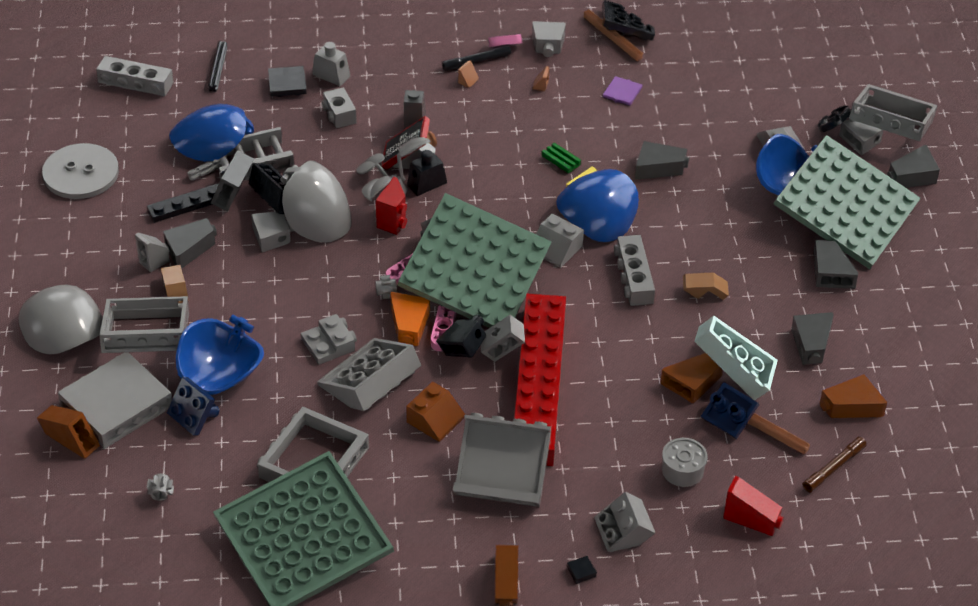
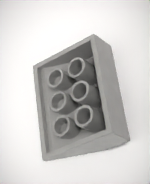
(371, 373)

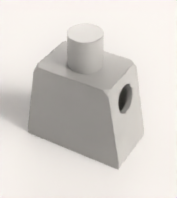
(548, 37)
(331, 64)
(860, 136)
(271, 230)

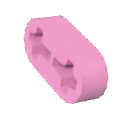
(505, 40)

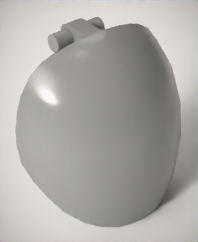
(315, 203)
(59, 319)

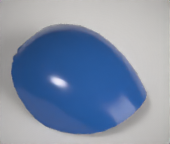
(210, 132)
(780, 162)
(600, 204)
(217, 353)

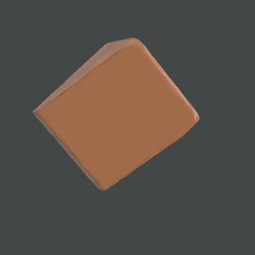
(467, 75)
(542, 80)

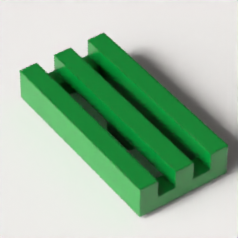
(563, 156)

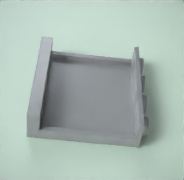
(117, 398)
(502, 460)

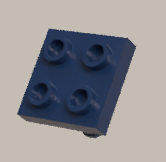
(192, 406)
(729, 410)

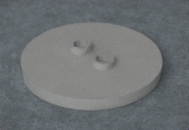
(80, 171)

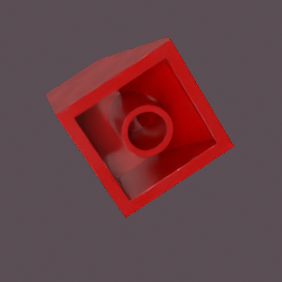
(391, 208)

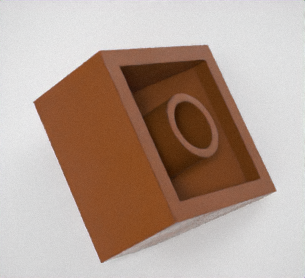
(434, 412)

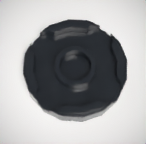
(837, 117)

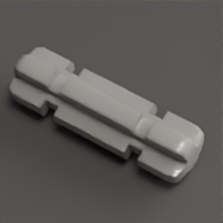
(204, 169)

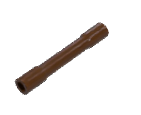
(818, 477)

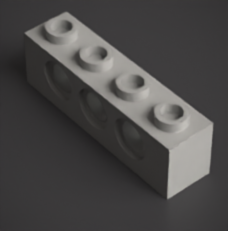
(135, 75)
(635, 270)

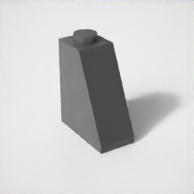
(413, 107)
(660, 161)
(915, 168)
(232, 180)
(189, 241)
(832, 266)
(812, 335)

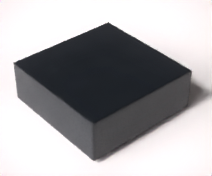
(581, 569)

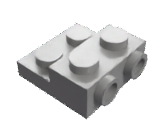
(329, 339)

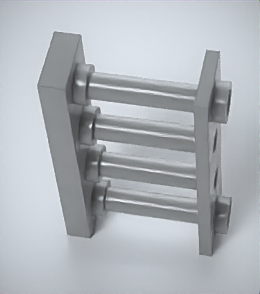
(256, 142)

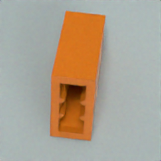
(409, 316)

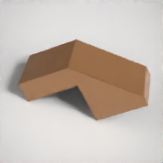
(174, 281)
(700, 283)

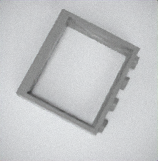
(895, 103)
(142, 340)
(358, 440)

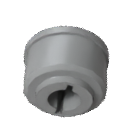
(684, 462)

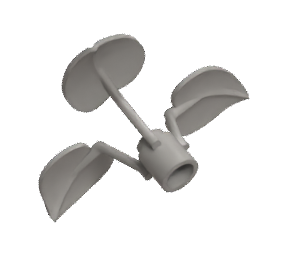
(376, 185)

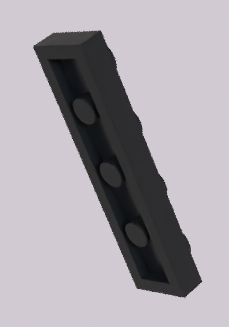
(182, 203)

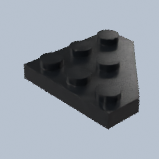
(629, 24)

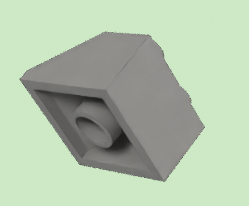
(565, 239)

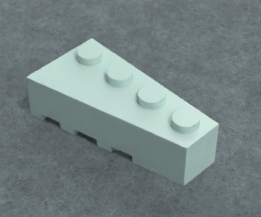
(737, 356)

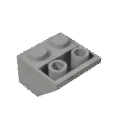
(624, 523)

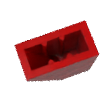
(752, 508)

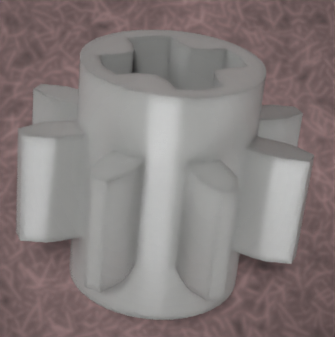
(385, 286)
(160, 487)

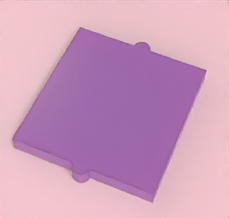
(622, 90)

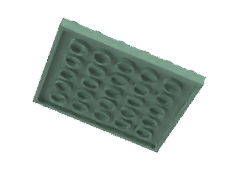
(847, 201)
(474, 262)
(303, 532)

